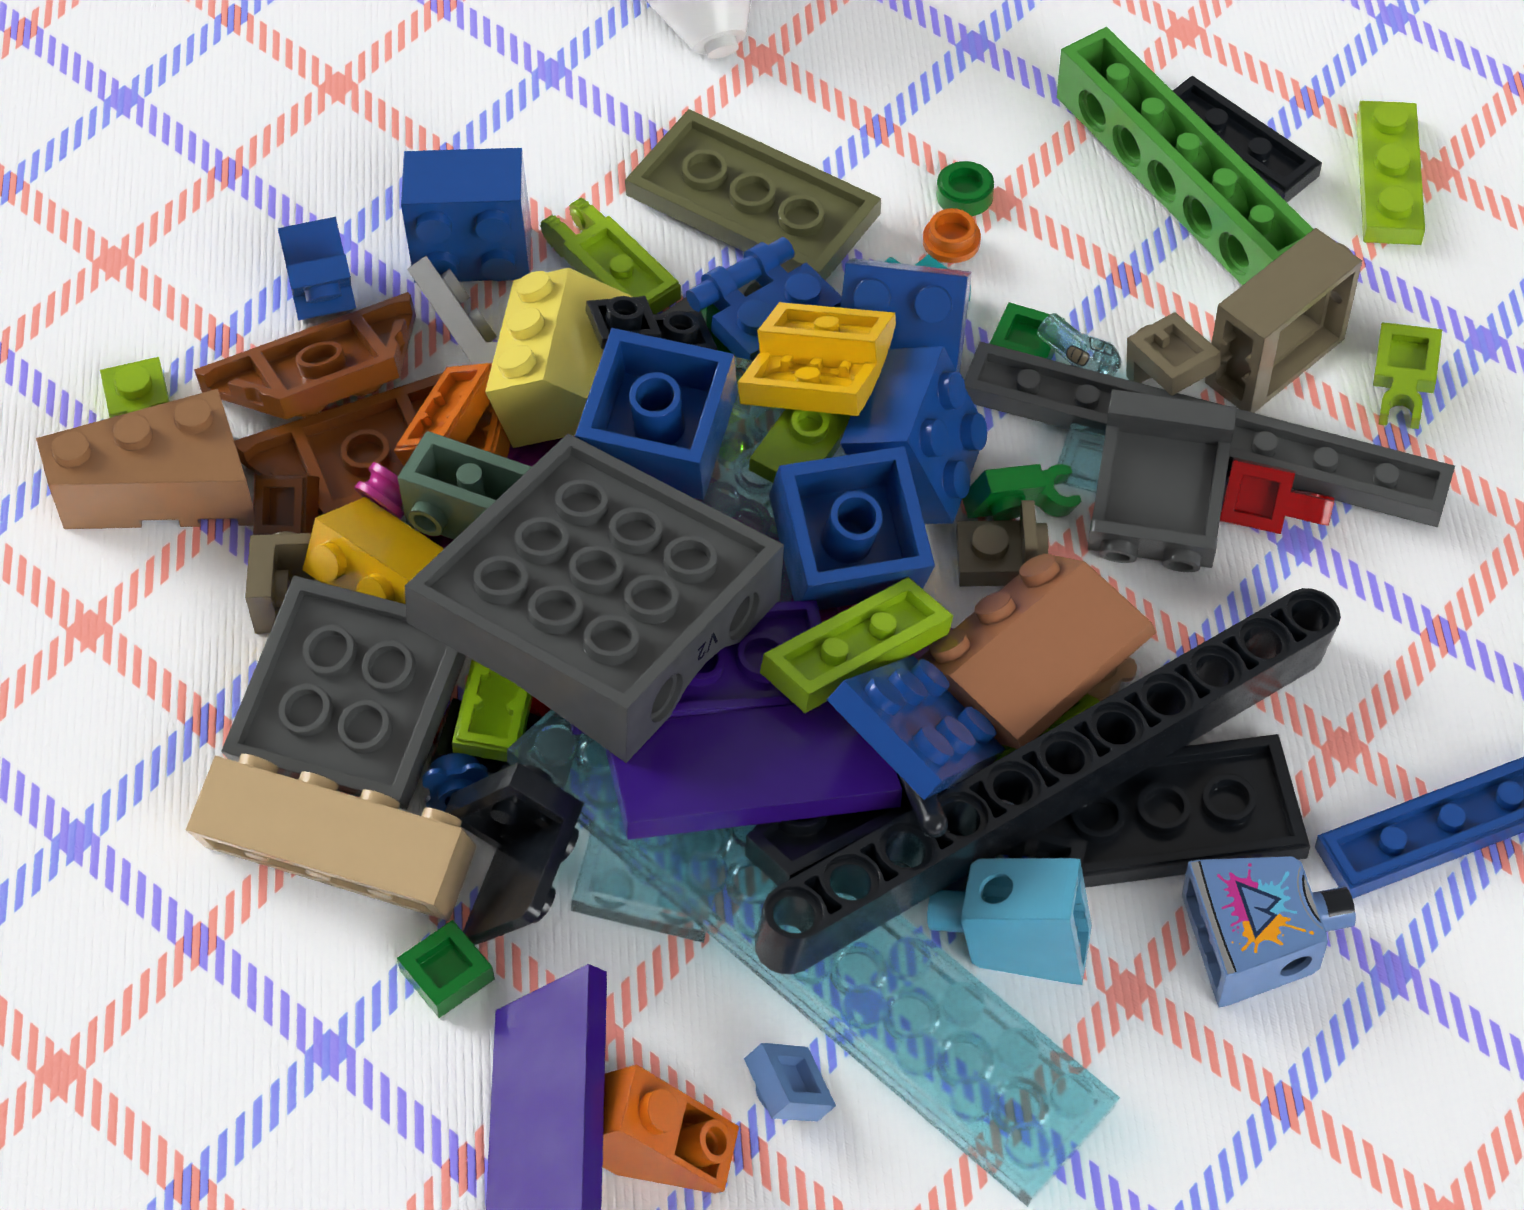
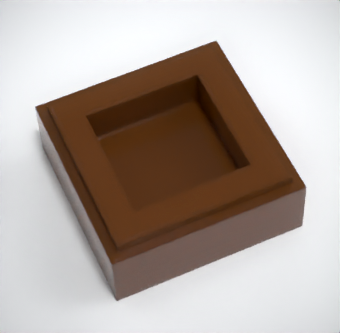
(285, 503)

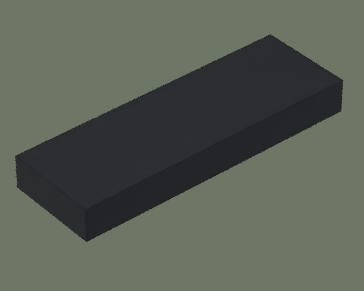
(1267, 152)

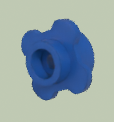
(449, 775)

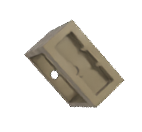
(1283, 320)

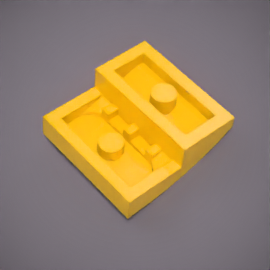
(818, 358)

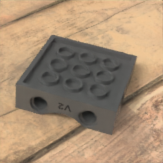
(598, 591)

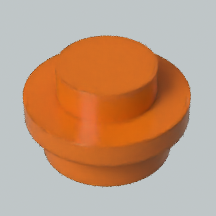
(951, 236)

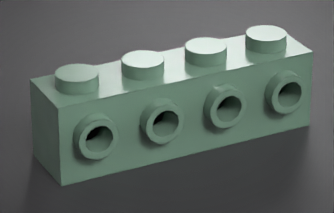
(452, 484)

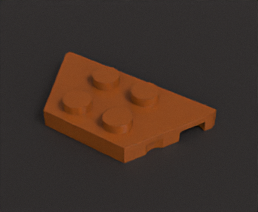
(319, 363)
(338, 442)

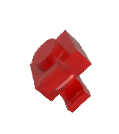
(1263, 496)

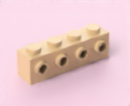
(333, 836)

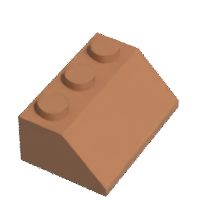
(1039, 646)

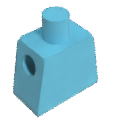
(1021, 917)

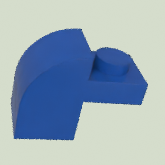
(317, 268)

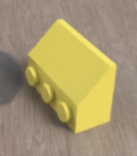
(546, 355)

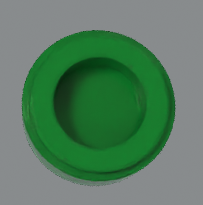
(965, 187)

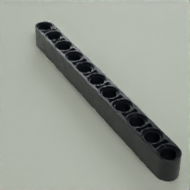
(1091, 749)

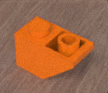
(663, 1133)

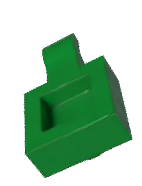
(1001, 490)

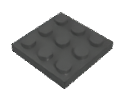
(346, 692)

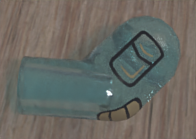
(1079, 348)

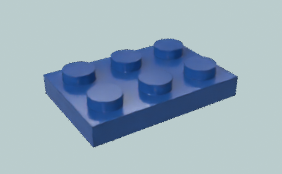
(917, 724)

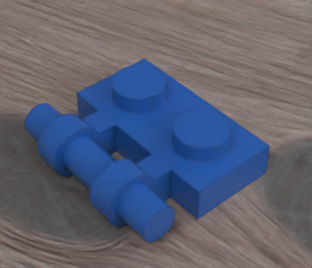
(741, 315)

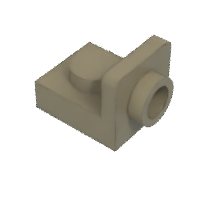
(1170, 354)
(995, 550)
(270, 570)

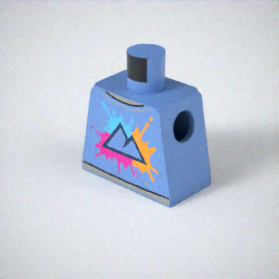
(1260, 922)

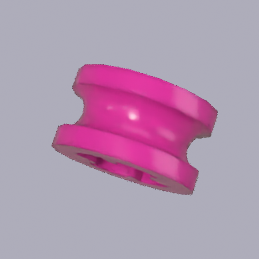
(382, 489)

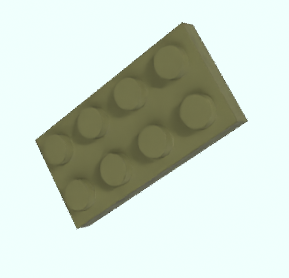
(752, 193)

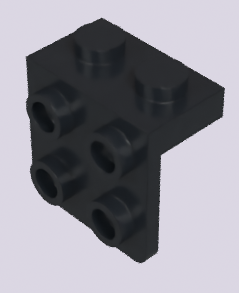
(533, 834)

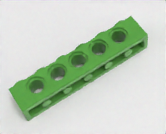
(1176, 155)

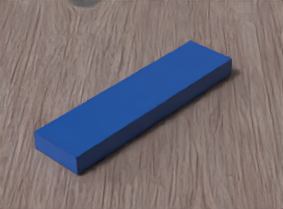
(1426, 830)

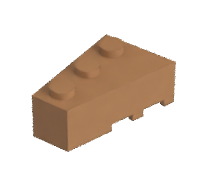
(148, 466)

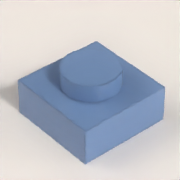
(789, 1082)

